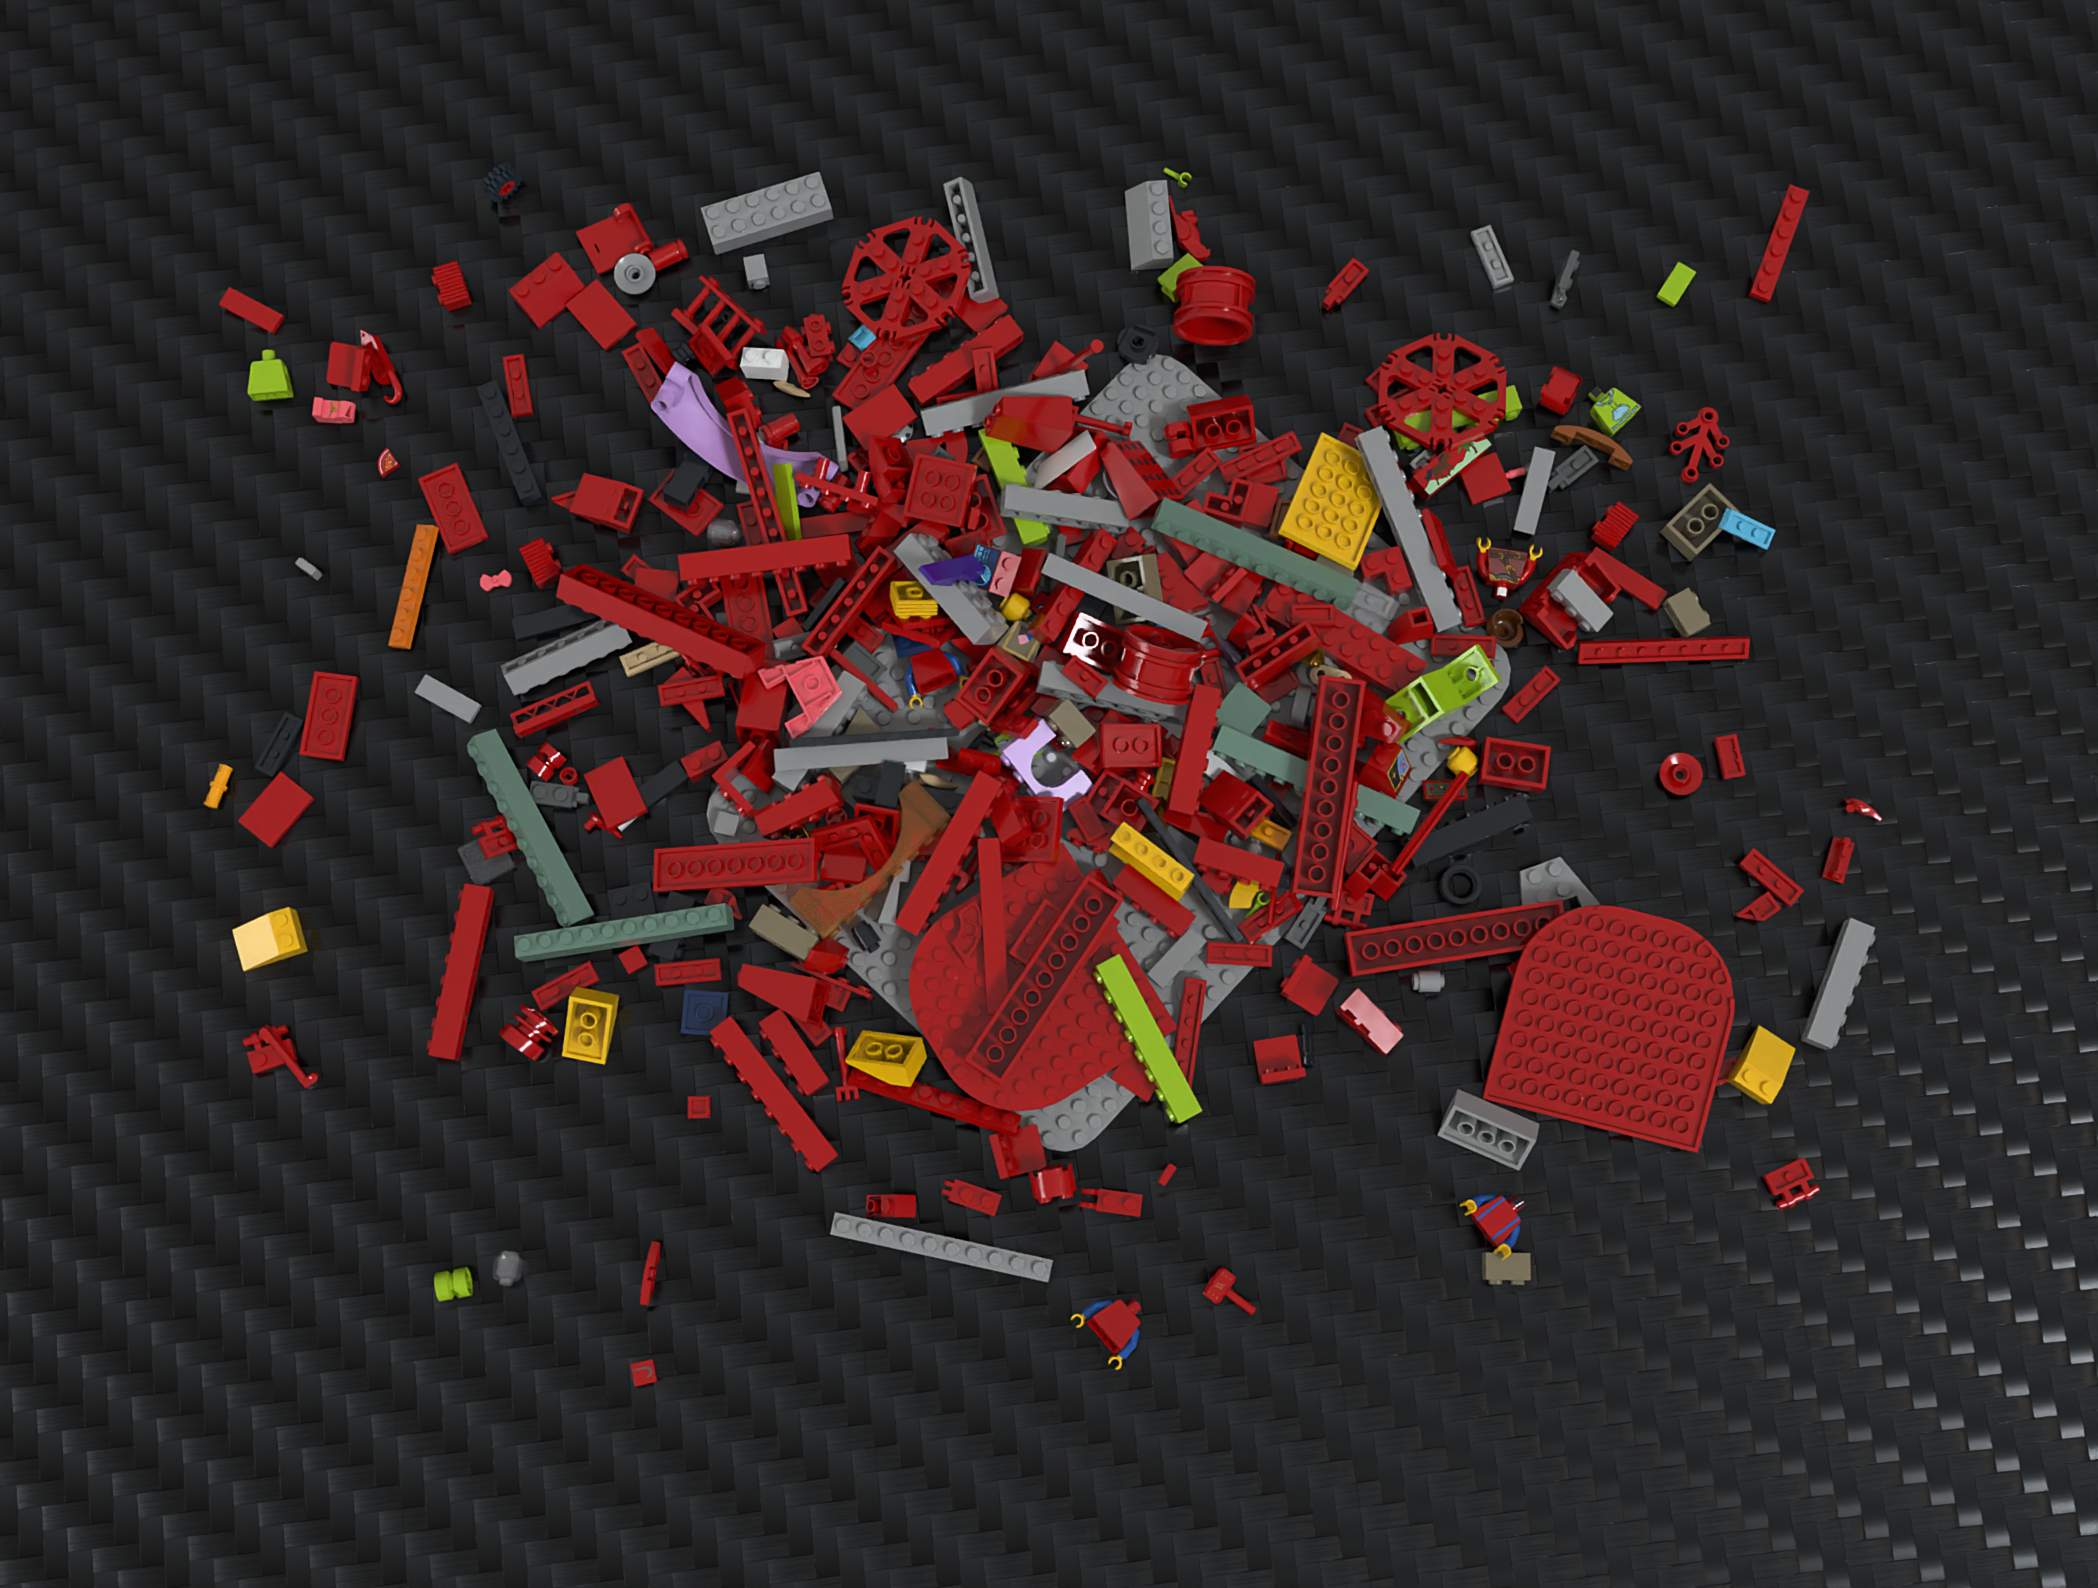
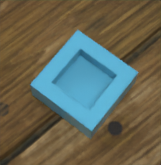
(862, 338)

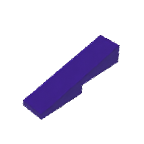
(948, 571)

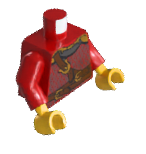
(1504, 567)

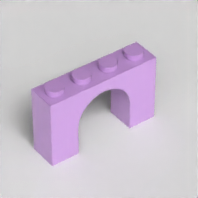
(1019, 755)

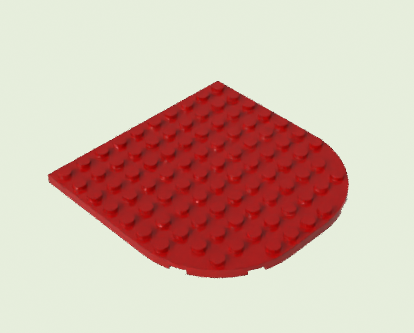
(1615, 1025)
(1078, 1035)

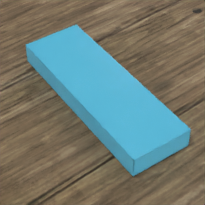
(1746, 528)

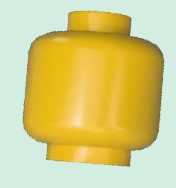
(1015, 608)
(1462, 760)

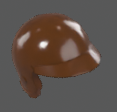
(1506, 626)

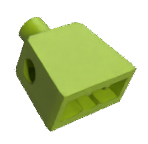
(269, 378)

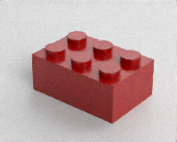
(1092, 641)
(1513, 765)

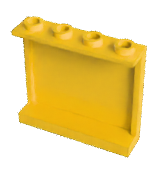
(1150, 861)

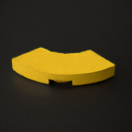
(1242, 896)

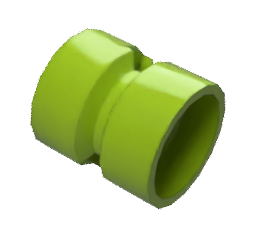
(452, 1284)

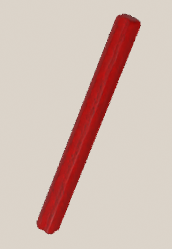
(1429, 823)

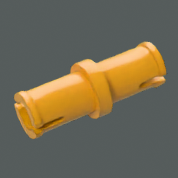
(218, 786)

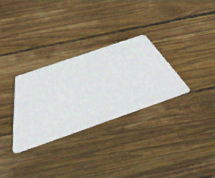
(1064, 459)

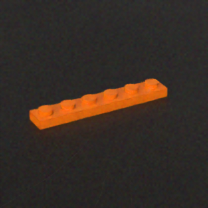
(413, 586)

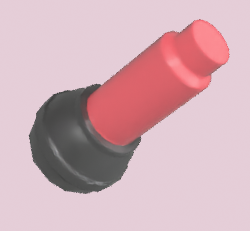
(1518, 472)

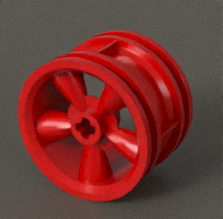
(1214, 305)
(1157, 664)

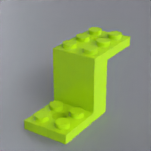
(1444, 690)

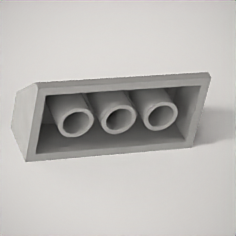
(1149, 226)
(1488, 1129)

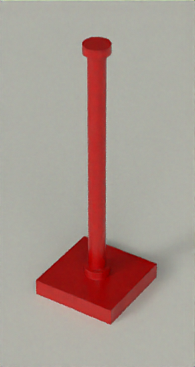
(1061, 360)

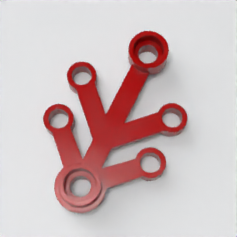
(1700, 442)

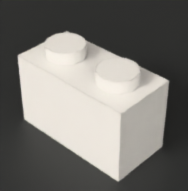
(764, 363)

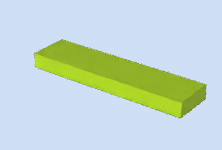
(787, 499)

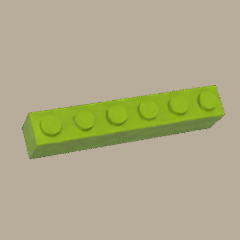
(1460, 422)
(1007, 470)

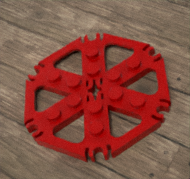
(916, 288)
(1442, 405)

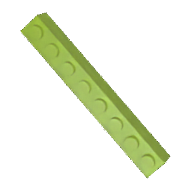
(1147, 1038)

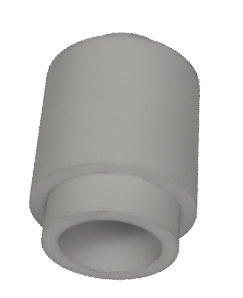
(1427, 980)

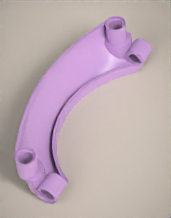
(698, 424)

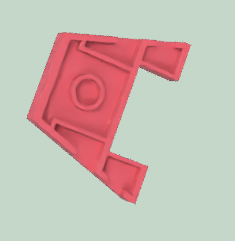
(813, 687)

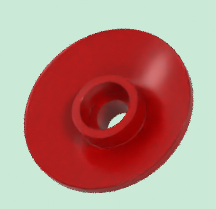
(1690, 771)

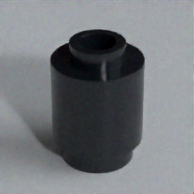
(866, 937)

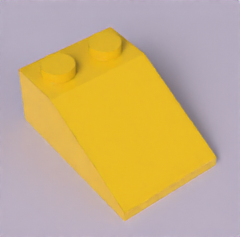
(269, 938)
(589, 1025)
(888, 1056)
(1762, 1066)

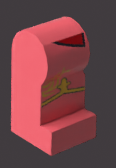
(333, 411)

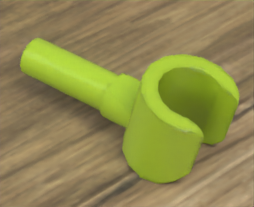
(1187, 176)
(1258, 904)

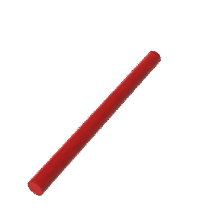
(1272, 898)

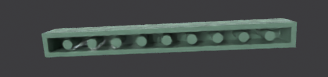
(1254, 553)
(1291, 769)
(529, 829)
(624, 932)

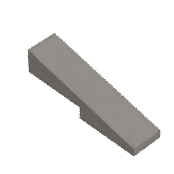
(1534, 490)
(890, 910)

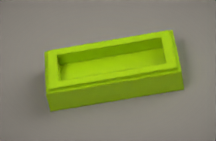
(1676, 284)

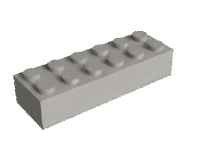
(767, 213)
(961, 600)
(829, 724)

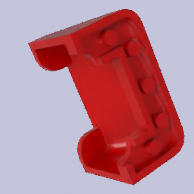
(1550, 615)

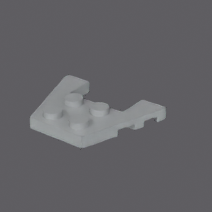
(1553, 882)

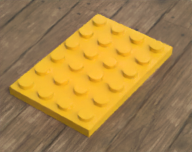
(1333, 504)

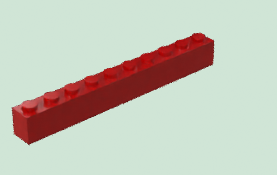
(766, 505)

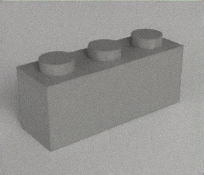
(1579, 601)

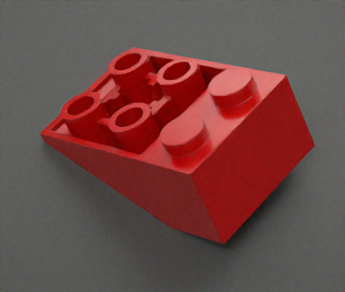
(607, 502)
(1235, 805)

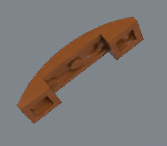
(1618, 455)

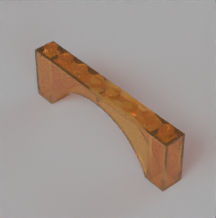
(920, 821)

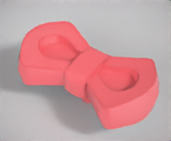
(503, 579)

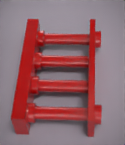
(686, 317)

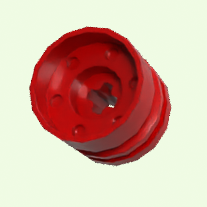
(528, 1032)

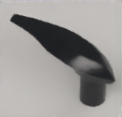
(981, 738)

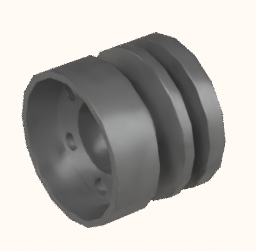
(1302, 706)

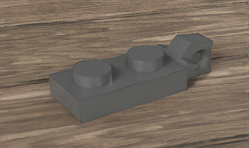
(1564, 281)
(1572, 469)
(557, 795)
(1306, 922)

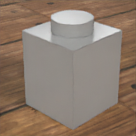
(756, 271)

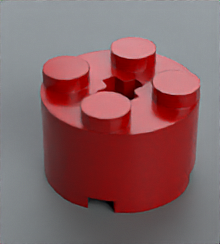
(1560, 390)
(1053, 1182)

